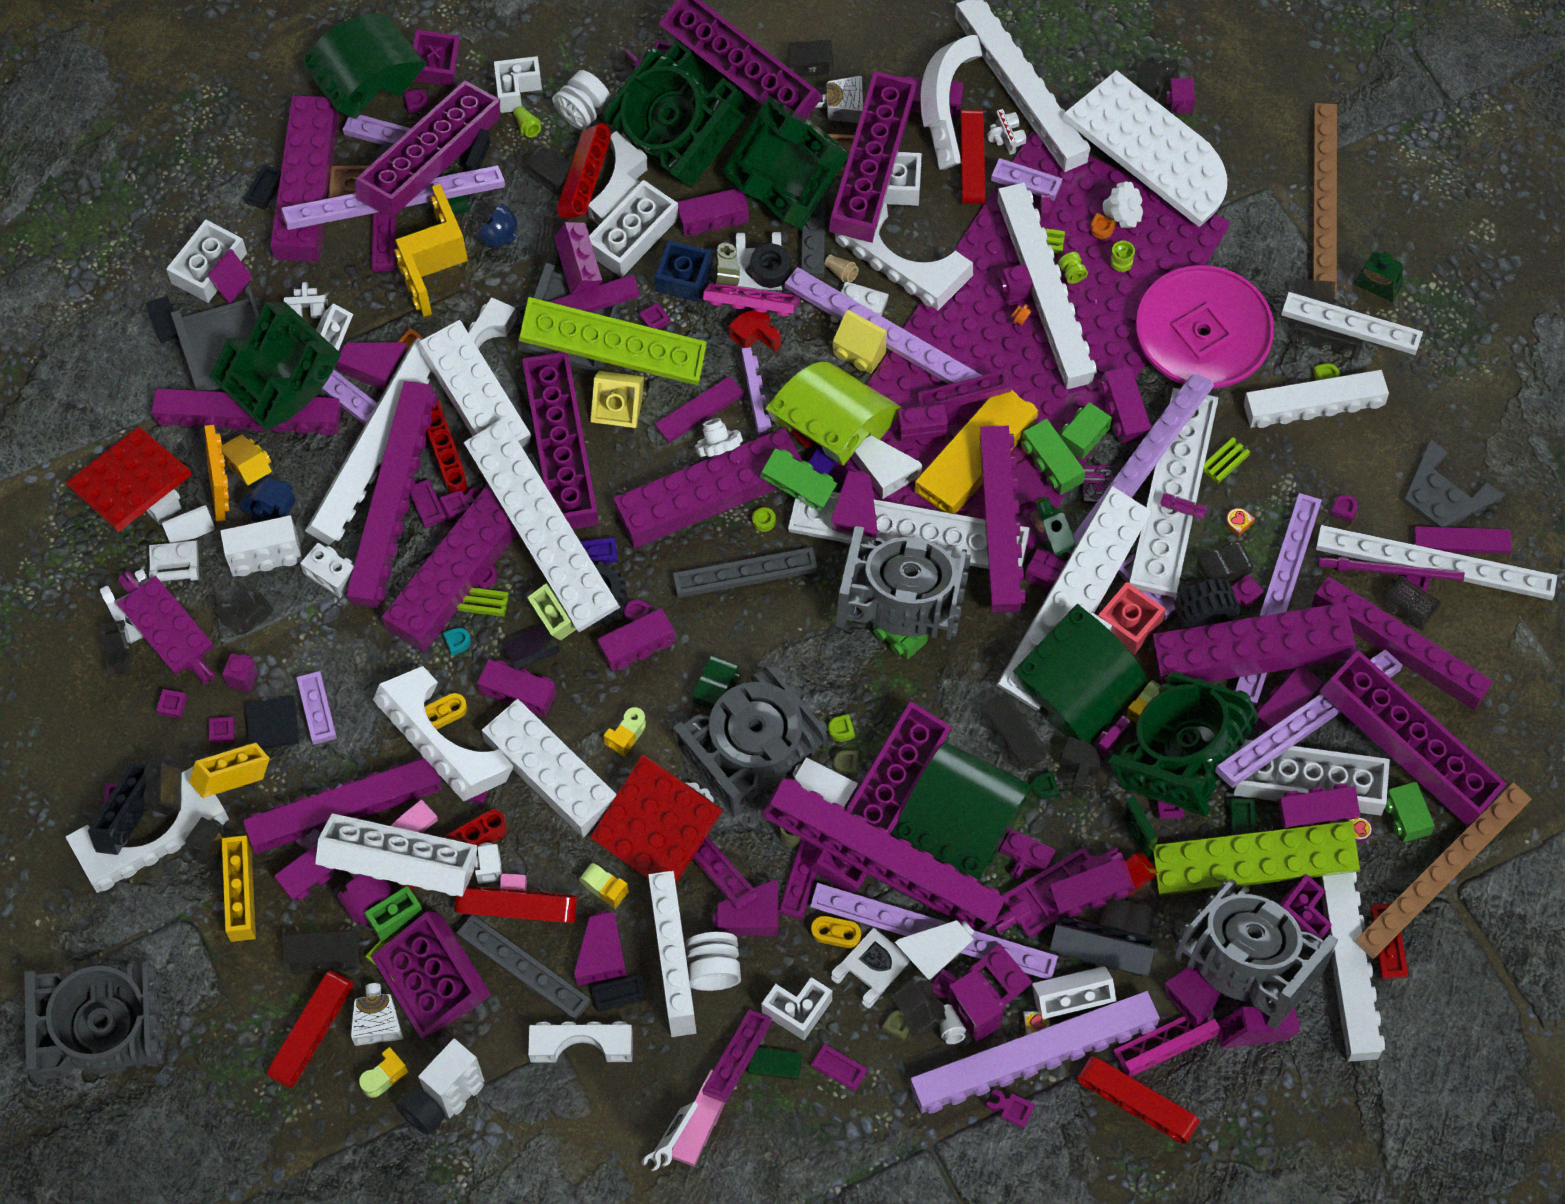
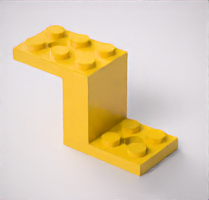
(430, 250)

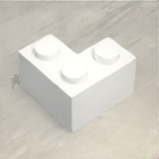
(516, 77)
(800, 1012)

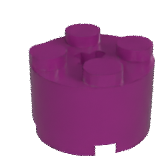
(362, 895)

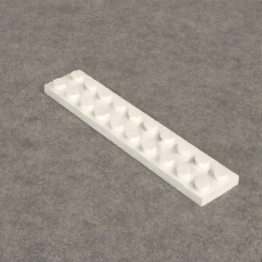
(906, 521)
(541, 525)
(1167, 531)
(1083, 576)

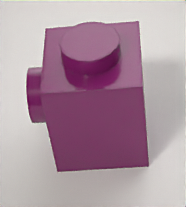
(1181, 95)
(1016, 283)
(240, 672)

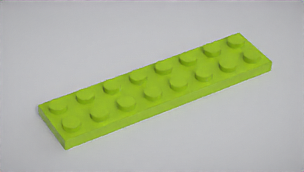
(612, 341)
(1256, 858)

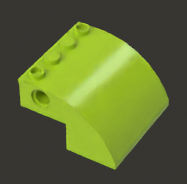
(832, 409)

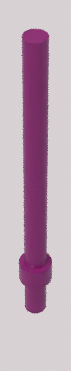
(1345, 564)

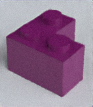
(1300, 904)

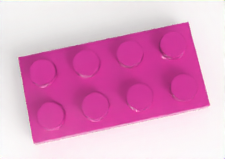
(758, 299)

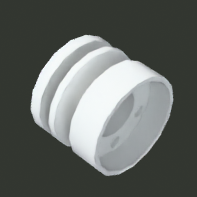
(582, 99)
(713, 961)

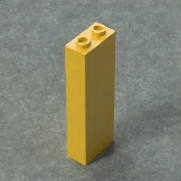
(958, 468)

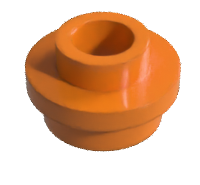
(1021, 314)

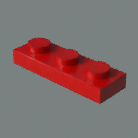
(1392, 957)

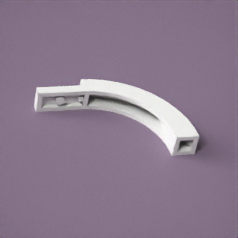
(935, 96)

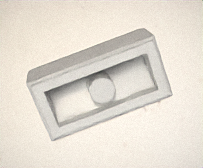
(189, 525)

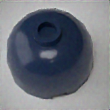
(499, 228)

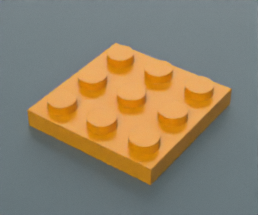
(216, 472)

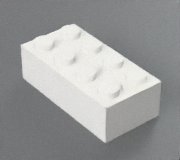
(633, 228)

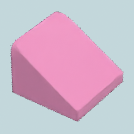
(513, 881)

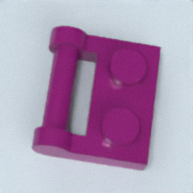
(1005, 971)

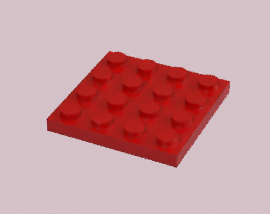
(128, 479)
(656, 821)

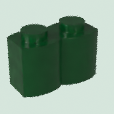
(716, 680)

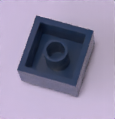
(683, 271)

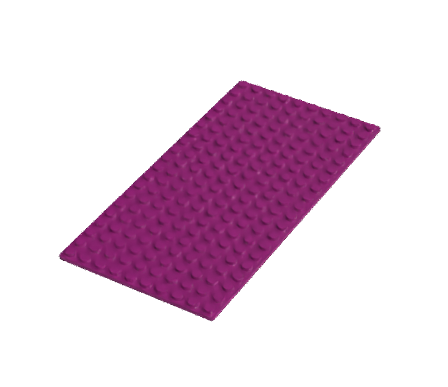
(978, 318)

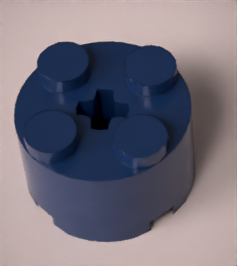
(268, 499)

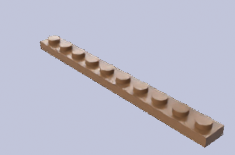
(1325, 193)
(1443, 870)

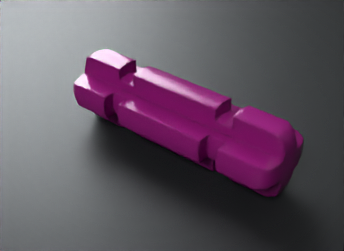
(1183, 506)

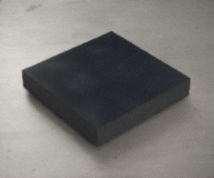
(530, 646)
(273, 723)

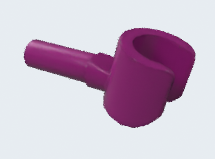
(636, 61)

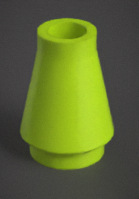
(528, 123)

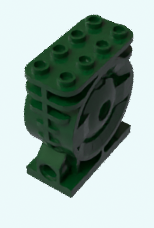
(700, 121)
(1181, 726)

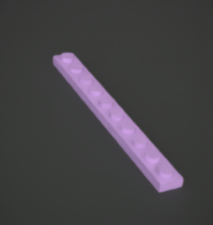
(349, 206)
(897, 339)
(1155, 442)
(1285, 575)
(1290, 731)
(909, 923)

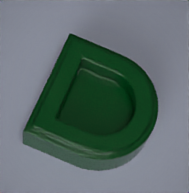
(1045, 786)

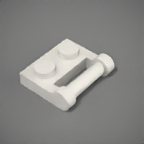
(174, 556)

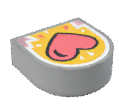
(1033, 1022)

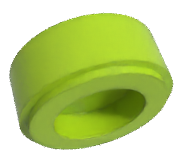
(764, 519)

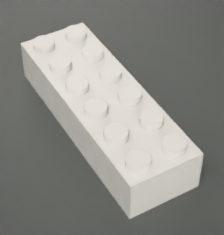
(470, 382)
(549, 767)
(1313, 768)
(396, 855)

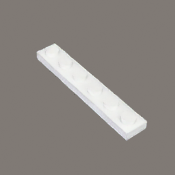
(1352, 323)

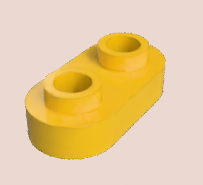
(443, 712)
(837, 929)

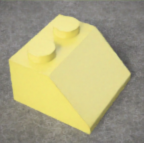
(860, 342)
(617, 399)

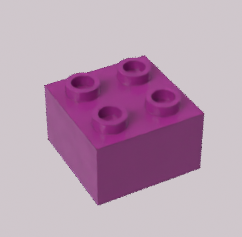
(441, 57)
(975, 1005)

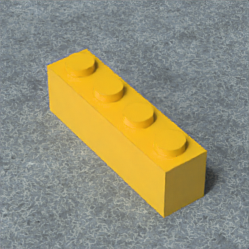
(238, 888)

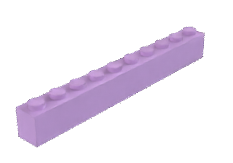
(1034, 1052)

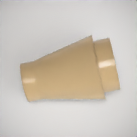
(842, 268)

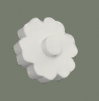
(1124, 205)
(717, 439)

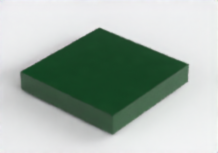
(1139, 827)

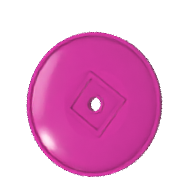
(1208, 299)

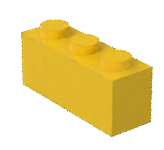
(246, 459)
(229, 770)

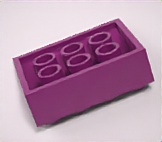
(430, 974)

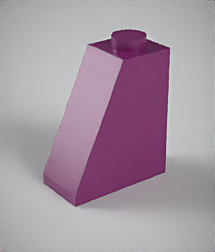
(371, 362)
(856, 506)
(752, 919)
(600, 951)
(1192, 995)
(1250, 1027)

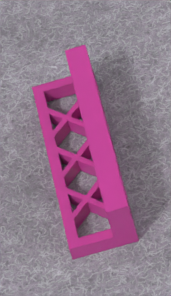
(1168, 1048)

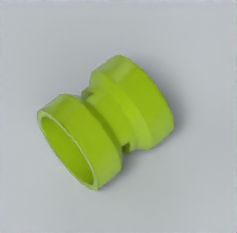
(1122, 256)
(1073, 268)

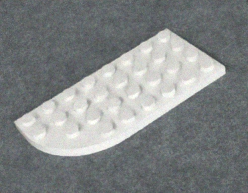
(1152, 146)

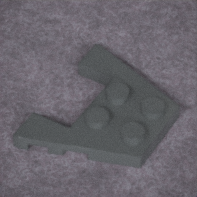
(1439, 499)

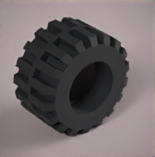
(617, 586)
(1207, 604)

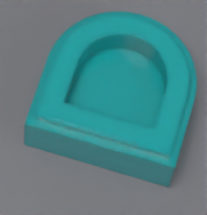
(457, 640)

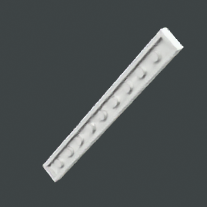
(1399, 553)

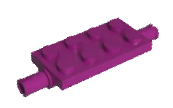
(166, 626)
(1033, 903)

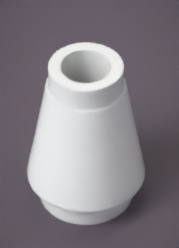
(952, 1028)

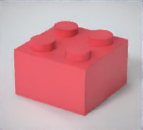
(1132, 616)

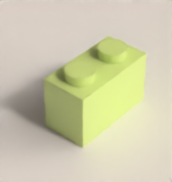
(552, 612)

